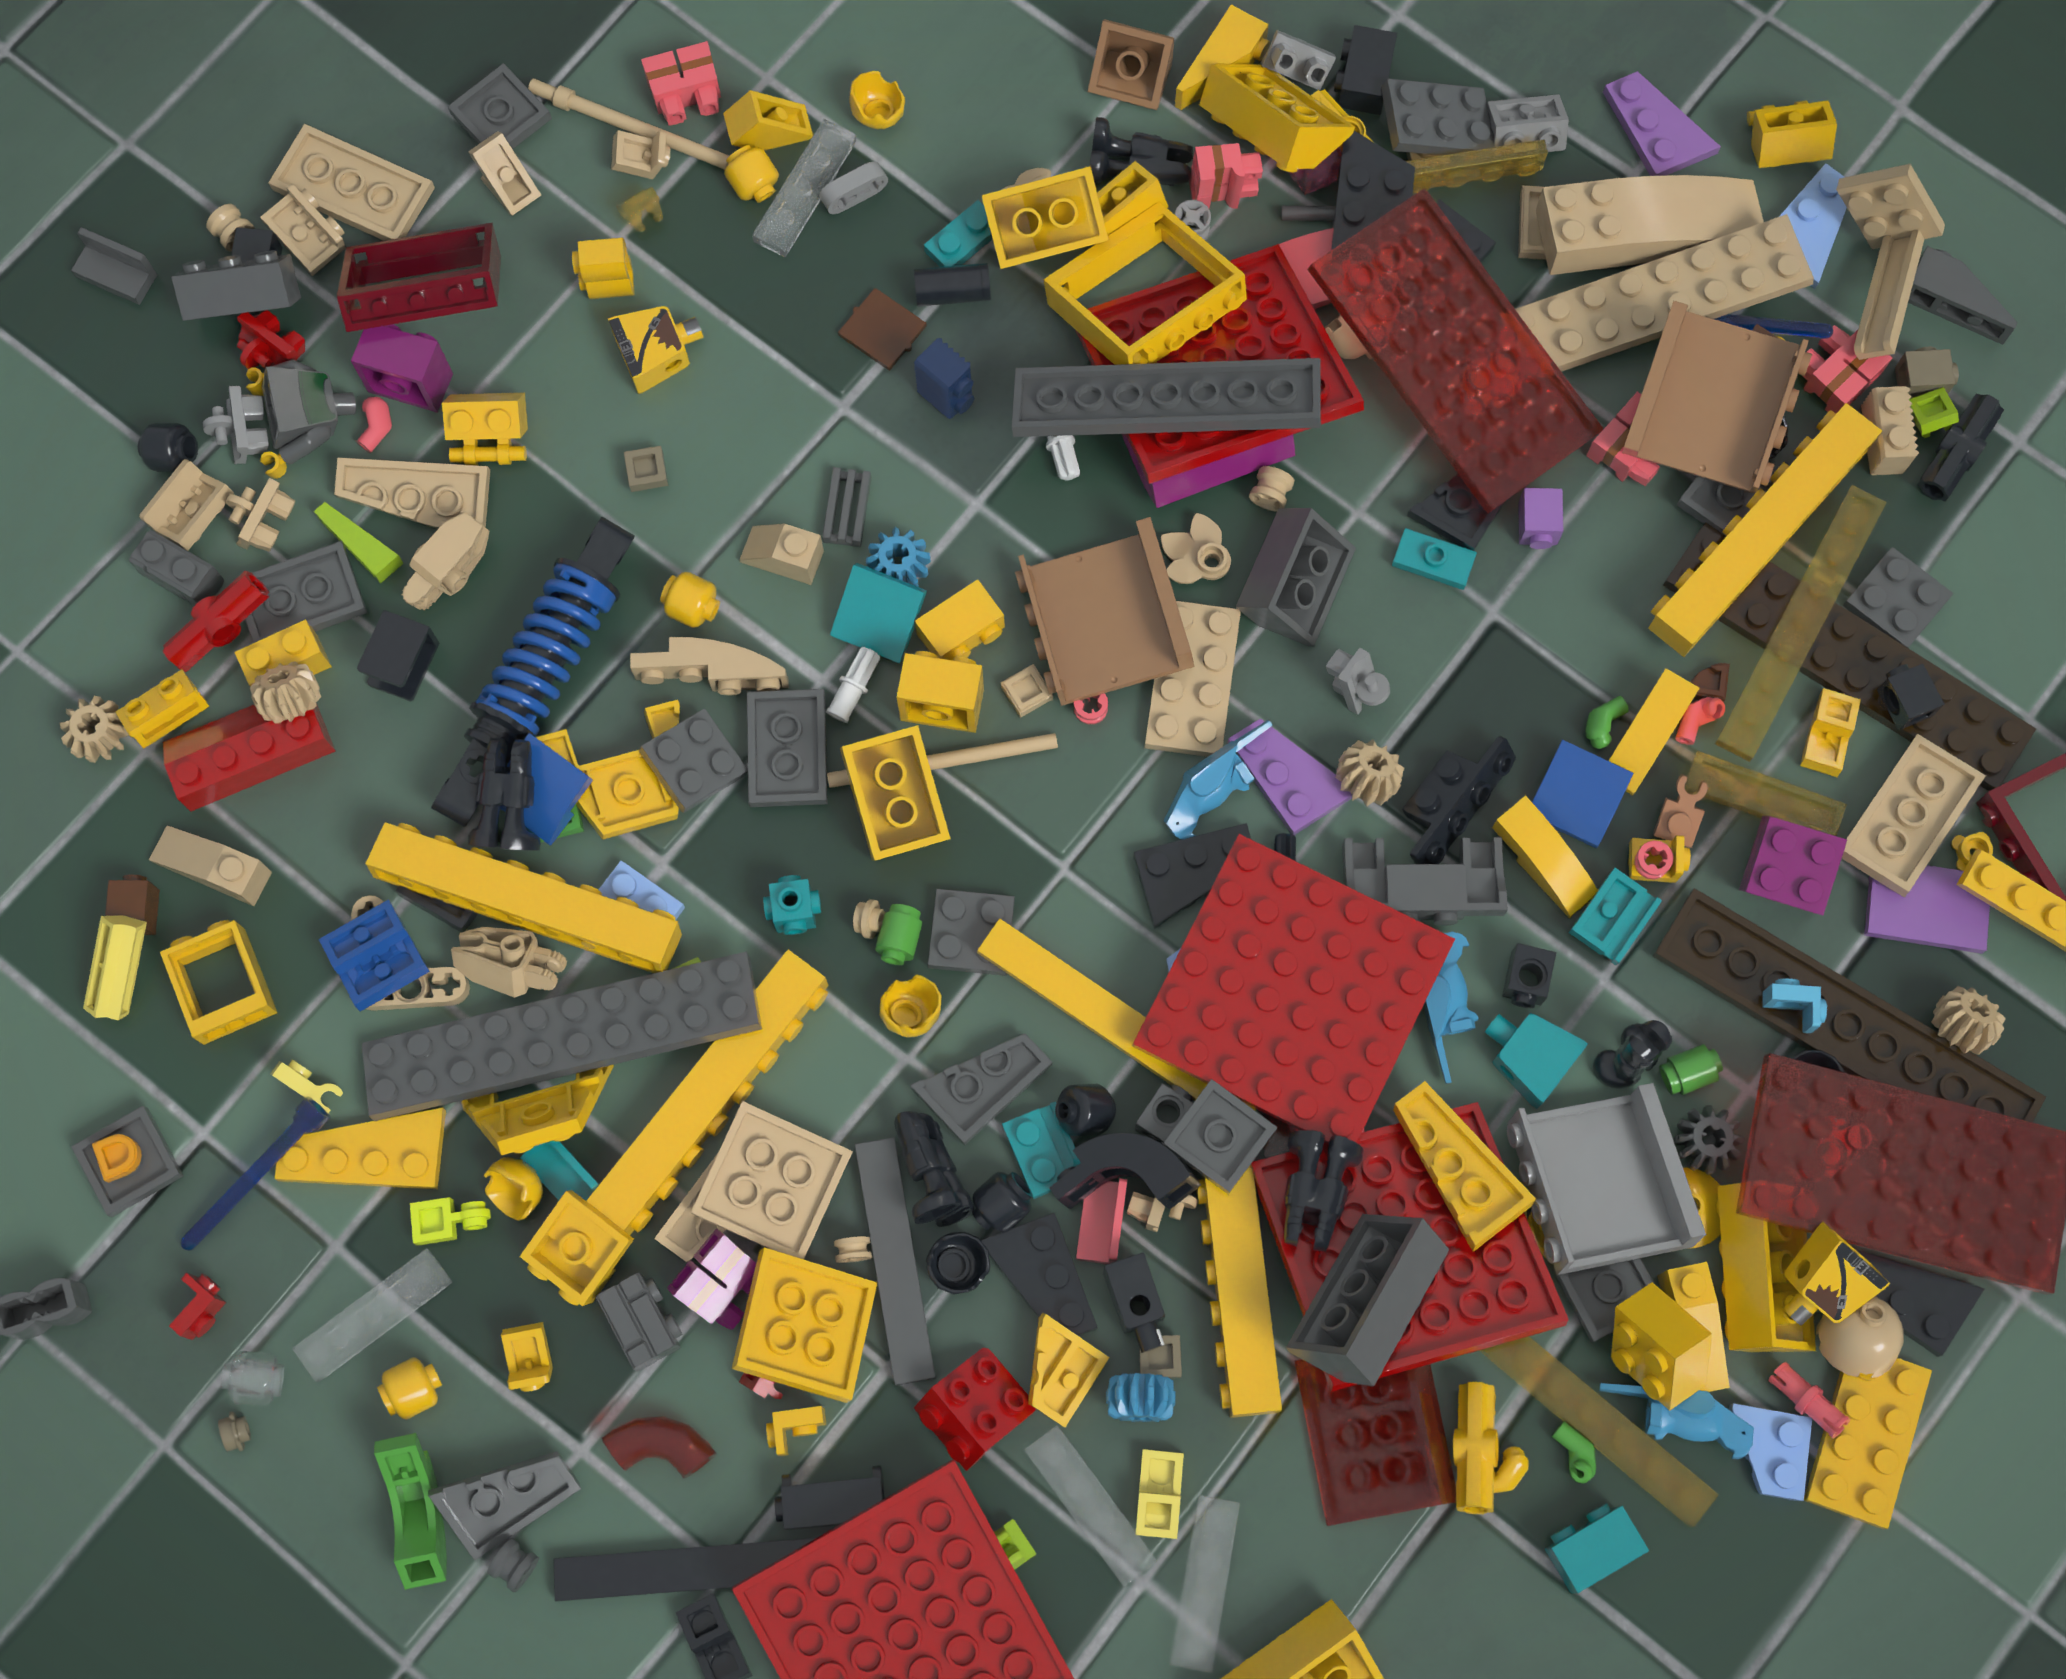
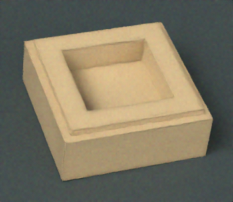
(1026, 690)

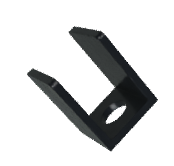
(398, 655)

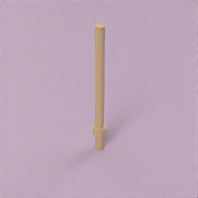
(567, 99)
(971, 755)

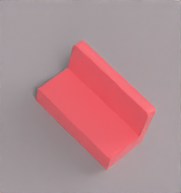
(1102, 1223)

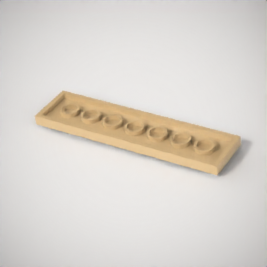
(1636, 302)

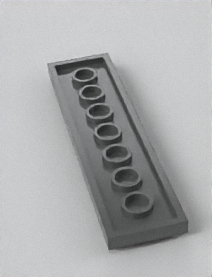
(1167, 397)

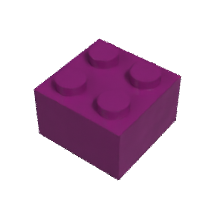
(402, 366)
(1793, 864)

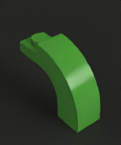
(417, 1521)

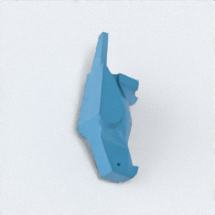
(1210, 784)
(1447, 1003)
(1694, 1419)

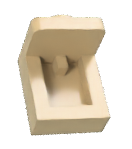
(640, 154)

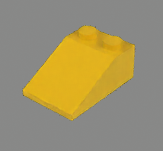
(1045, 217)

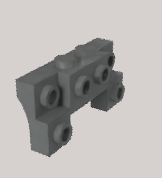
(1431, 890)

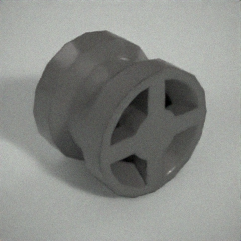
(513, 1565)

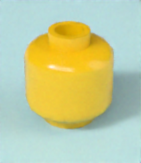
(751, 173)
(690, 599)
(409, 1388)

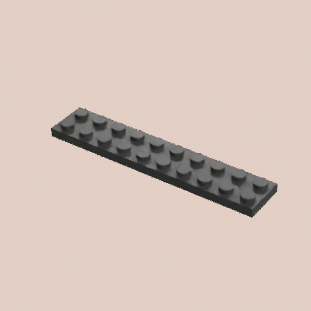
(560, 1036)

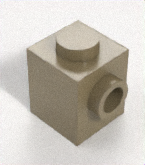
(1926, 370)

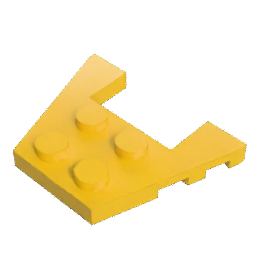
(623, 787)
(538, 1116)

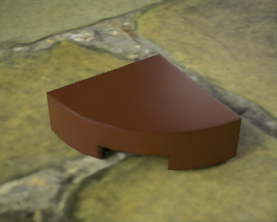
(1712, 682)

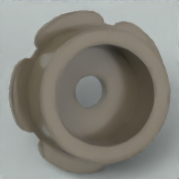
(234, 1432)

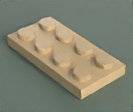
(353, 184)
(1192, 704)
(1911, 815)

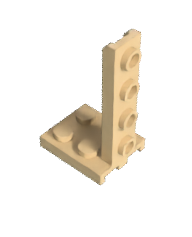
(1896, 218)

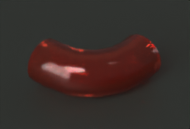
(661, 1439)

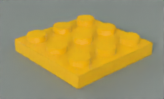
(804, 1325)

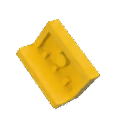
(162, 709)

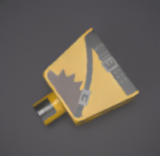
(653, 344)
(1830, 1278)

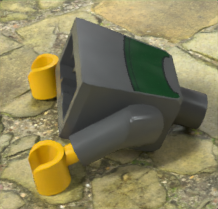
(299, 410)

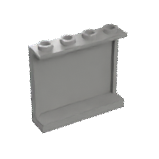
(1605, 1181)

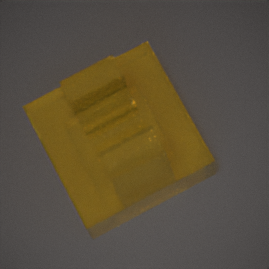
(632, 207)

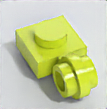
(436, 1219)

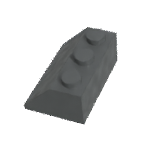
(1296, 575)

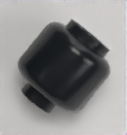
(166, 446)
(1085, 1109)
(1002, 1201)

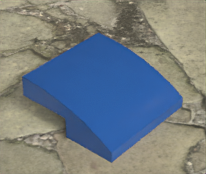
(555, 791)
(1581, 793)
(374, 955)

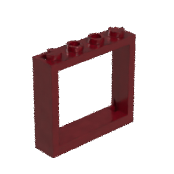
(424, 296)
(2012, 837)

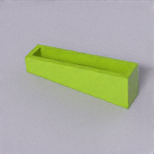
(364, 547)

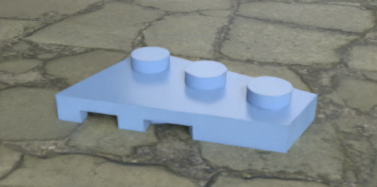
(1817, 218)

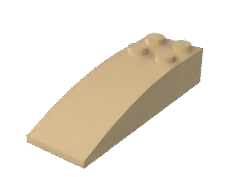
(1639, 218)

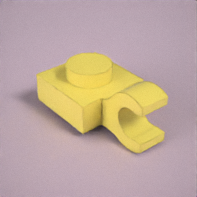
(297, 1077)

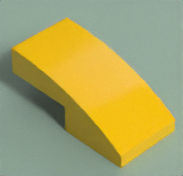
(1830, 732)

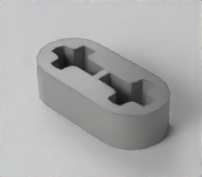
(853, 187)

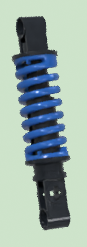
(538, 659)

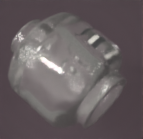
(253, 1378)

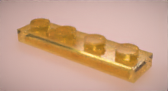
(1481, 164)
(1763, 795)

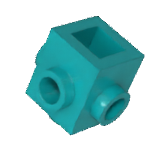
(794, 918)

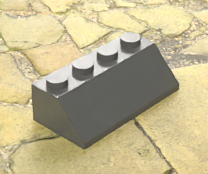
(1369, 1297)

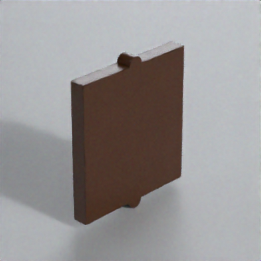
(882, 329)

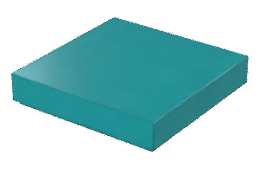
(878, 612)

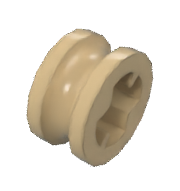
(852, 1249)

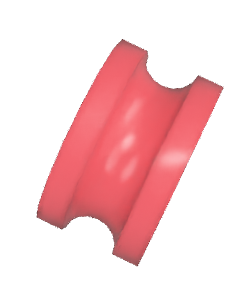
(1094, 717)
(1651, 871)

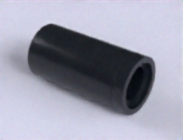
(952, 284)

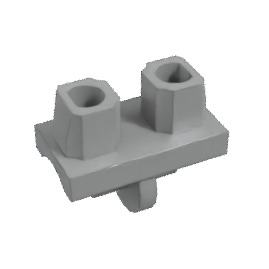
(1298, 60)
(239, 409)
(1357, 679)

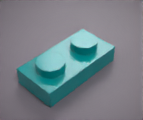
(960, 237)

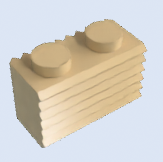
(1896, 444)

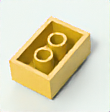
(895, 793)

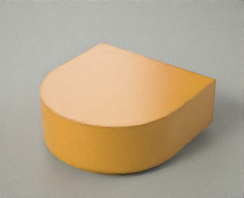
(117, 1156)

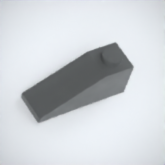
(1955, 294)

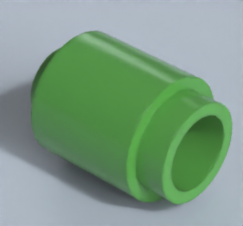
(899, 934)
(1691, 1070)

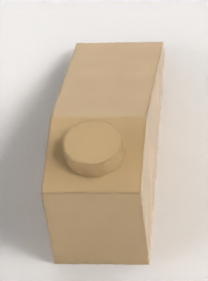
(211, 864)

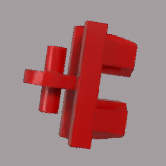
(262, 345)

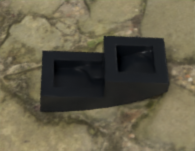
(713, 1640)

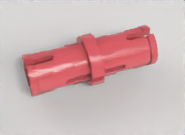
(1809, 1400)

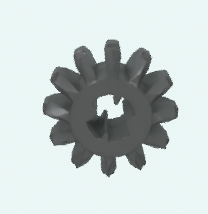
(1706, 1125)

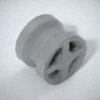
(1195, 213)

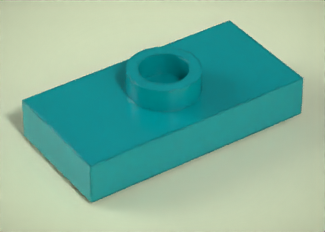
(1434, 559)

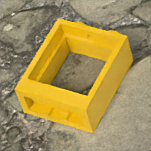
(233, 1016)

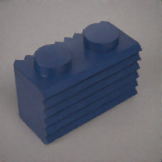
(944, 379)

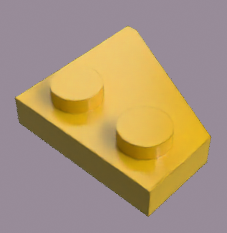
(1062, 1370)

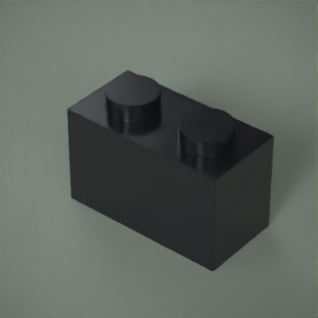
(1367, 68)

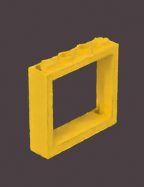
(1123, 248)

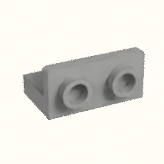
(1529, 120)

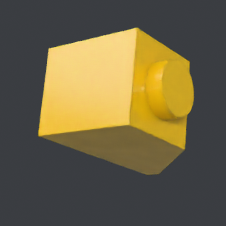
(766, 121)

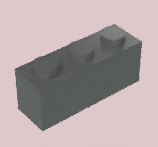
(236, 285)

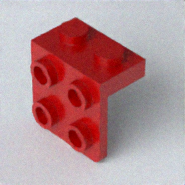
(974, 1407)

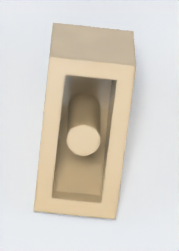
(784, 551)

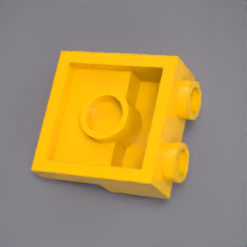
(576, 1249)

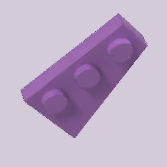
(1656, 127)
(1290, 778)

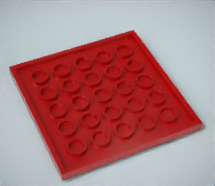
(1269, 325)
(1293, 992)
(1475, 1296)
(902, 1596)

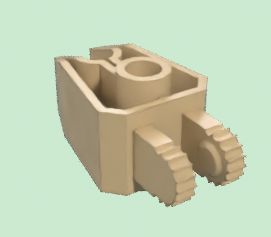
(445, 561)
(507, 960)

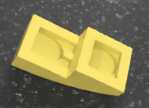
(1159, 1494)

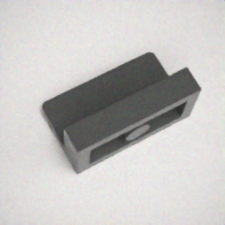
(113, 267)

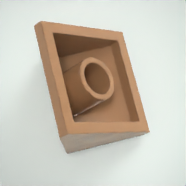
(1131, 64)

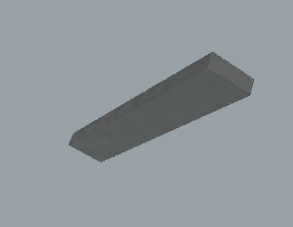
(895, 1261)

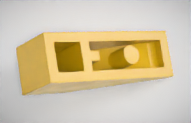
(1235, 40)
(1694, 1292)

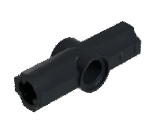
(1960, 447)

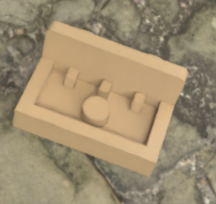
(304, 230)
(185, 505)

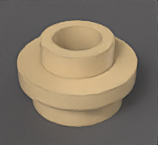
(868, 918)

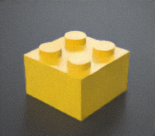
(940, 691)
(1660, 1346)

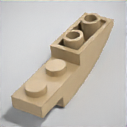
(725, 665)

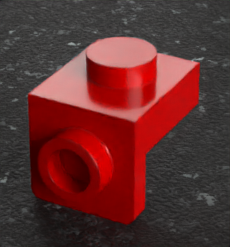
(199, 1314)

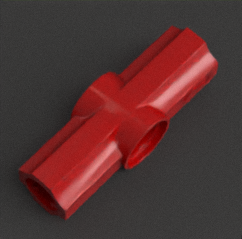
(215, 621)

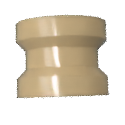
(224, 222)
(1271, 488)

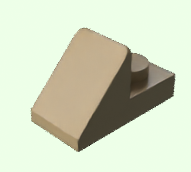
(504, 173)

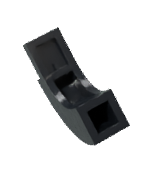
(1123, 1156)

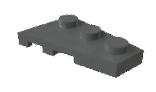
(978, 1090)
(503, 1501)

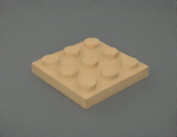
(771, 1181)

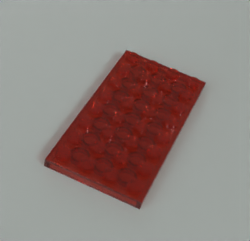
(1455, 349)
(1906, 1174)

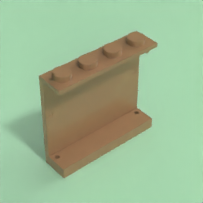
(1716, 400)
(1105, 617)

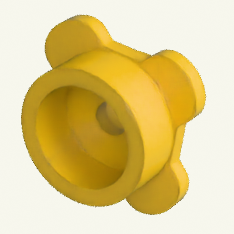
(1963, 844)

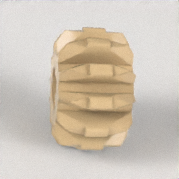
(285, 692)
(81, 733)
(1369, 772)
(1968, 1020)

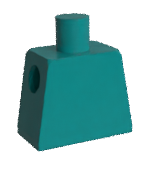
(1534, 1055)

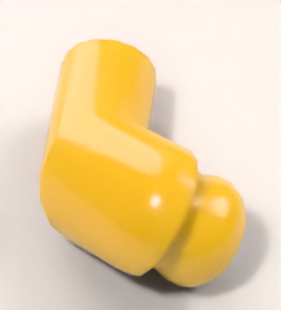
(1511, 1471)

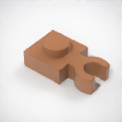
(1681, 816)

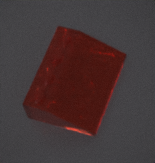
(1377, 1444)

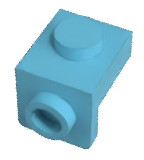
(1792, 995)

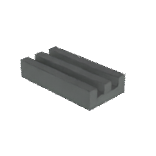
(851, 478)

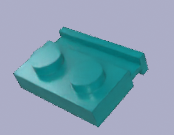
(1615, 916)
(1040, 1148)

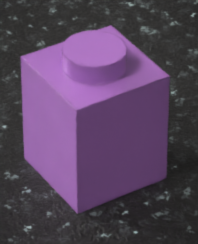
(1540, 517)

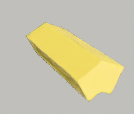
(114, 966)

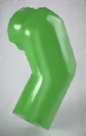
(1600, 721)
(1580, 1452)

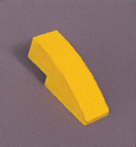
(1653, 726)
(1545, 856)

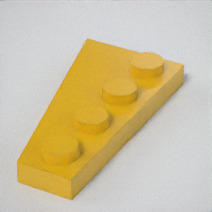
(381, 1153)
(1465, 1171)

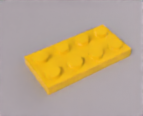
(1866, 1462)

